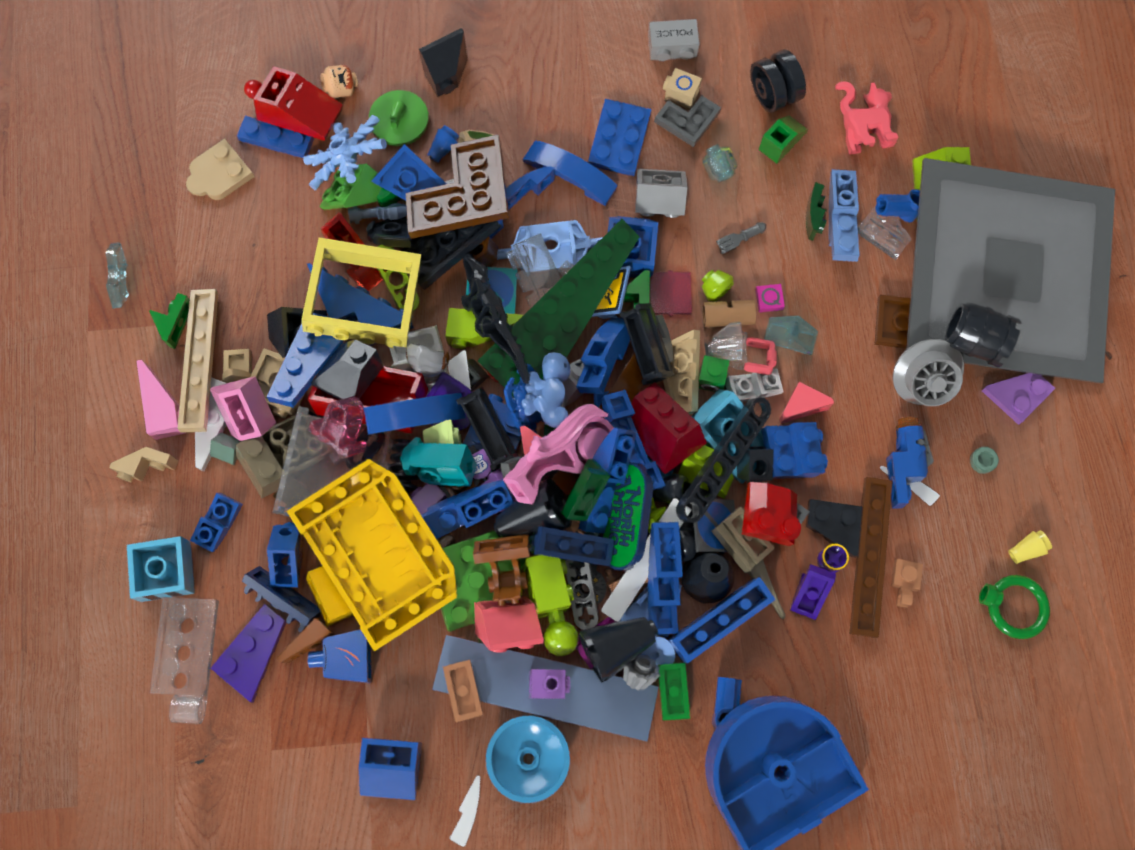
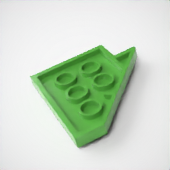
(470, 582)

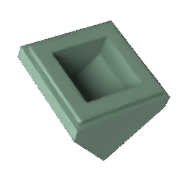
(224, 448)

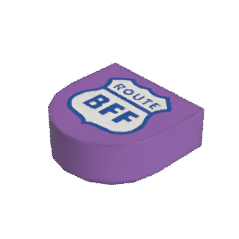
(483, 465)

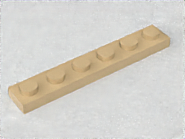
(198, 361)

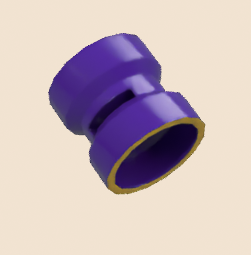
(833, 554)

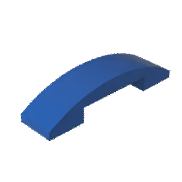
(572, 169)
(536, 181)
(413, 413)
(619, 416)

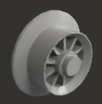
(929, 373)

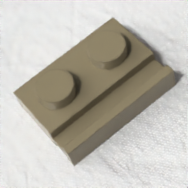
(744, 549)

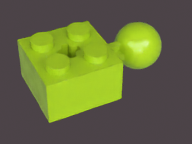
(551, 599)

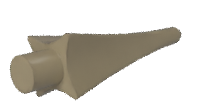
(760, 570)

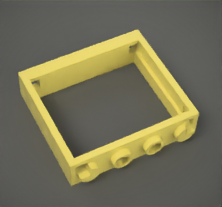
(369, 257)

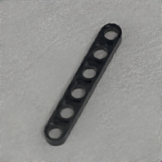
(727, 461)

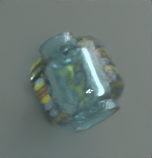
(719, 163)

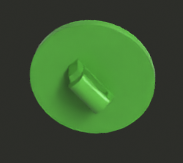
(401, 117)

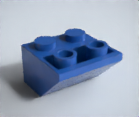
(389, 768)

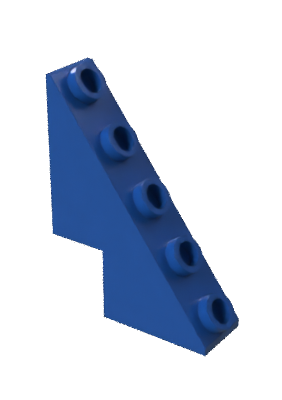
(355, 304)

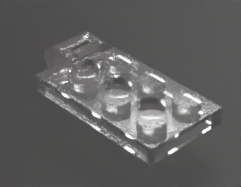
(190, 701)

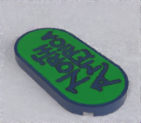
(630, 517)

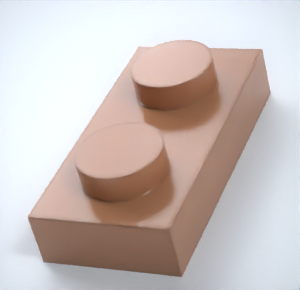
(462, 691)

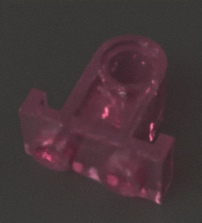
(341, 426)

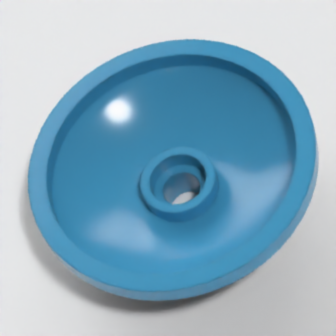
(527, 781)

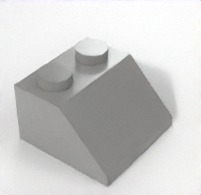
(661, 192)

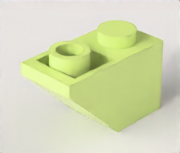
(442, 433)

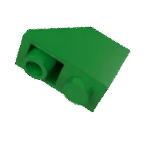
(781, 138)

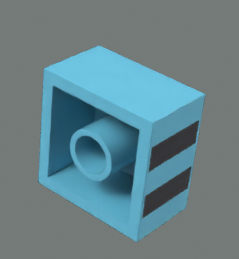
(160, 569)

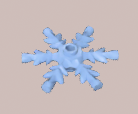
(344, 152)

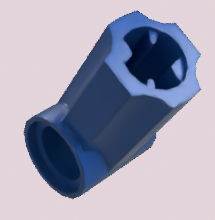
(899, 205)
(727, 697)

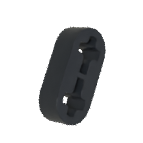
(370, 451)

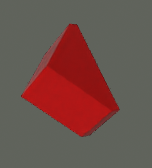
(340, 230)

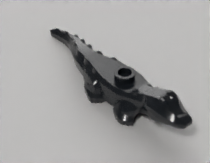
(490, 314)

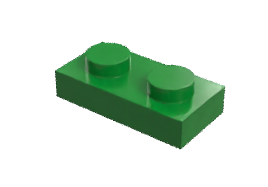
(673, 692)

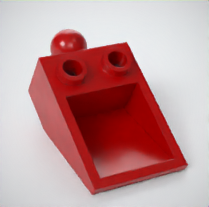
(293, 103)

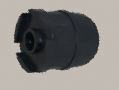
(982, 333)

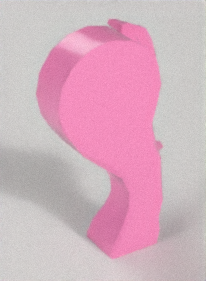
(561, 450)

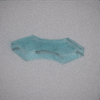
(116, 280)

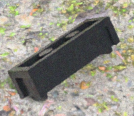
(647, 344)
(488, 427)

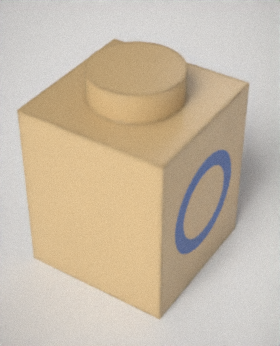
(682, 88)

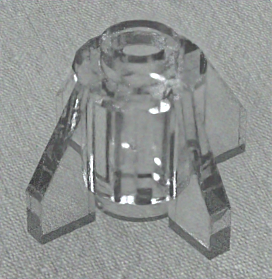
(730, 345)

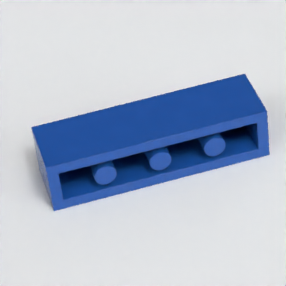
(721, 619)

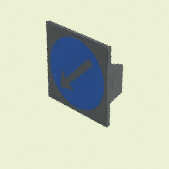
(715, 514)

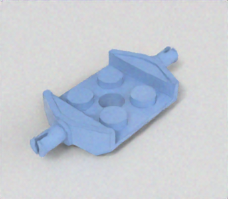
(569, 236)

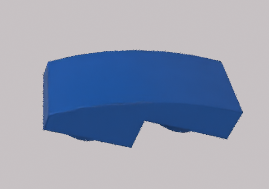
(216, 523)

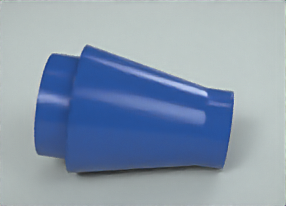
(442, 143)

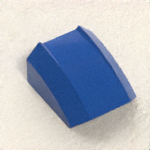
(643, 253)

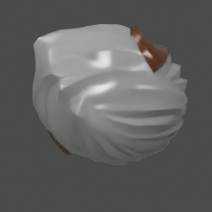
(426, 360)

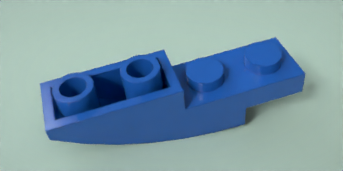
(601, 354)
(614, 458)
(467, 508)

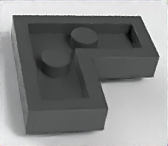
(688, 125)

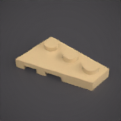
(685, 365)

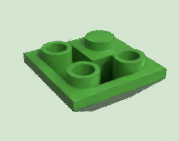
(346, 194)

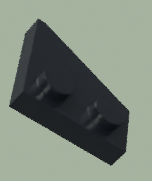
(836, 523)

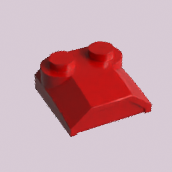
(771, 514)

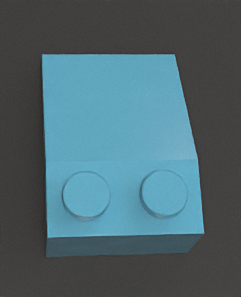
(716, 418)

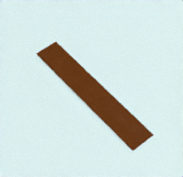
(628, 380)

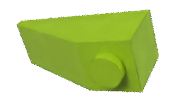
(461, 328)

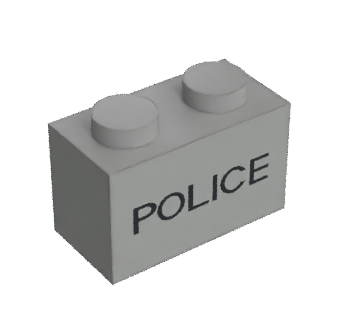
(673, 39)

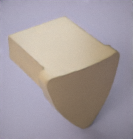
(237, 365)

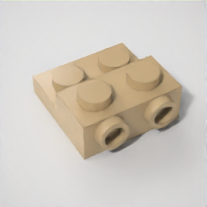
(265, 373)

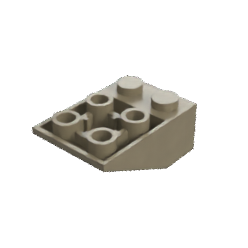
(265, 456)

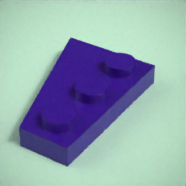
(247, 657)

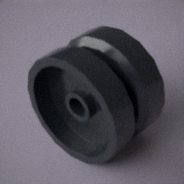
(778, 80)

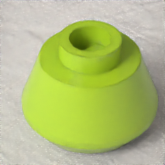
(716, 284)

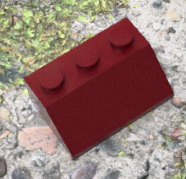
(665, 428)

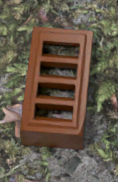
(305, 641)

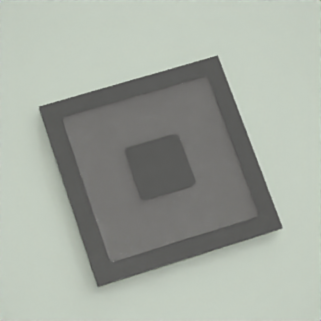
(1025, 252)

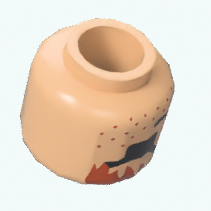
(338, 81)

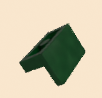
(585, 491)

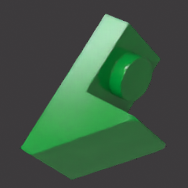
(639, 289)
(172, 325)

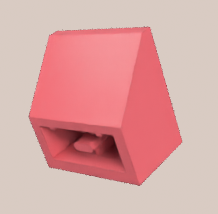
(507, 625)

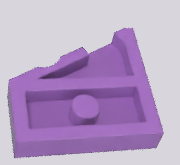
(1019, 395)

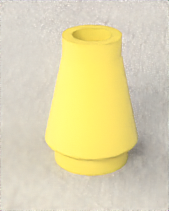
(1032, 546)

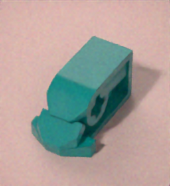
(439, 463)

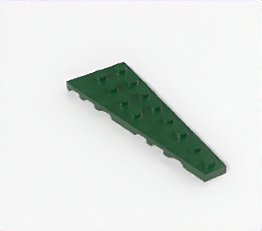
(566, 308)

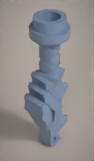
(391, 212)

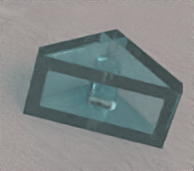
(791, 333)

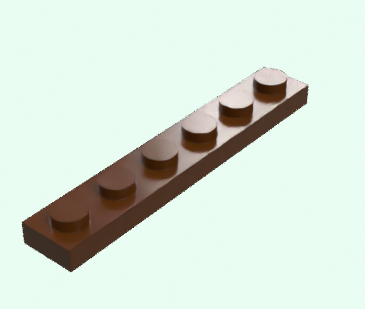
(871, 558)

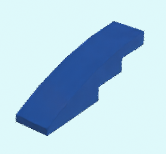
(664, 576)

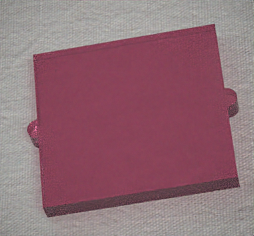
(671, 293)

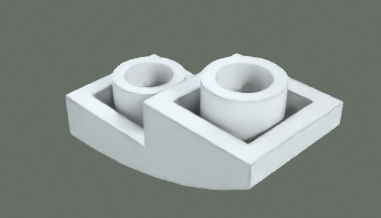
(755, 385)

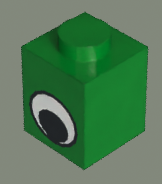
(713, 373)

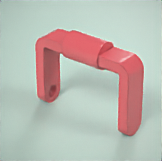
(771, 360)

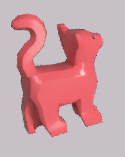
(864, 121)

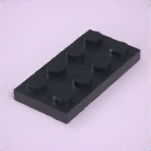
(447, 248)

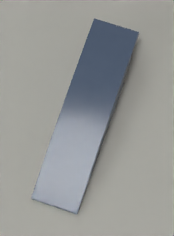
(504, 682)

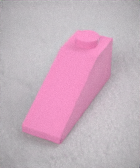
(159, 406)

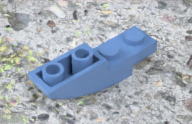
(843, 215)

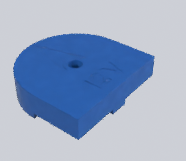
(812, 778)

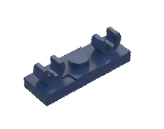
(573, 546)
(281, 598)

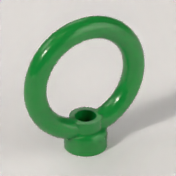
(993, 596)

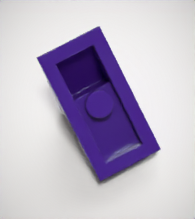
(812, 591)

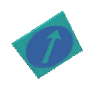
(504, 283)

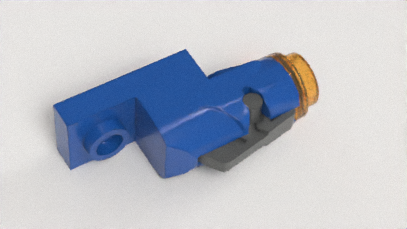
(910, 462)

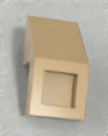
(137, 463)

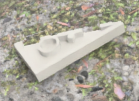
(215, 426)

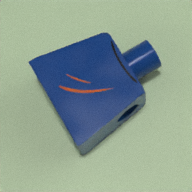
(344, 657)

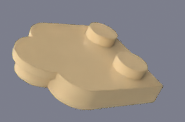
(218, 172)

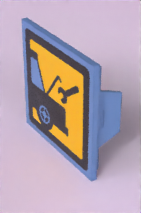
(614, 297)

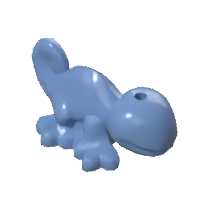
(548, 394)

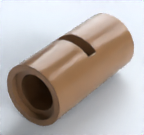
(723, 313)

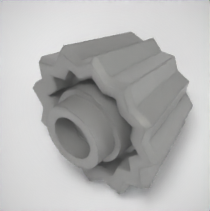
(641, 672)

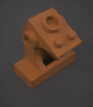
(510, 584)

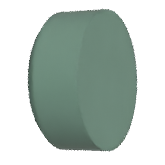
(984, 460)

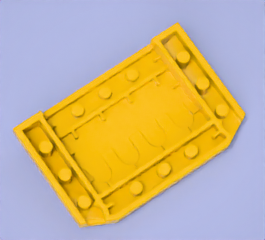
(377, 551)

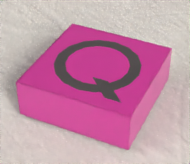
(770, 298)

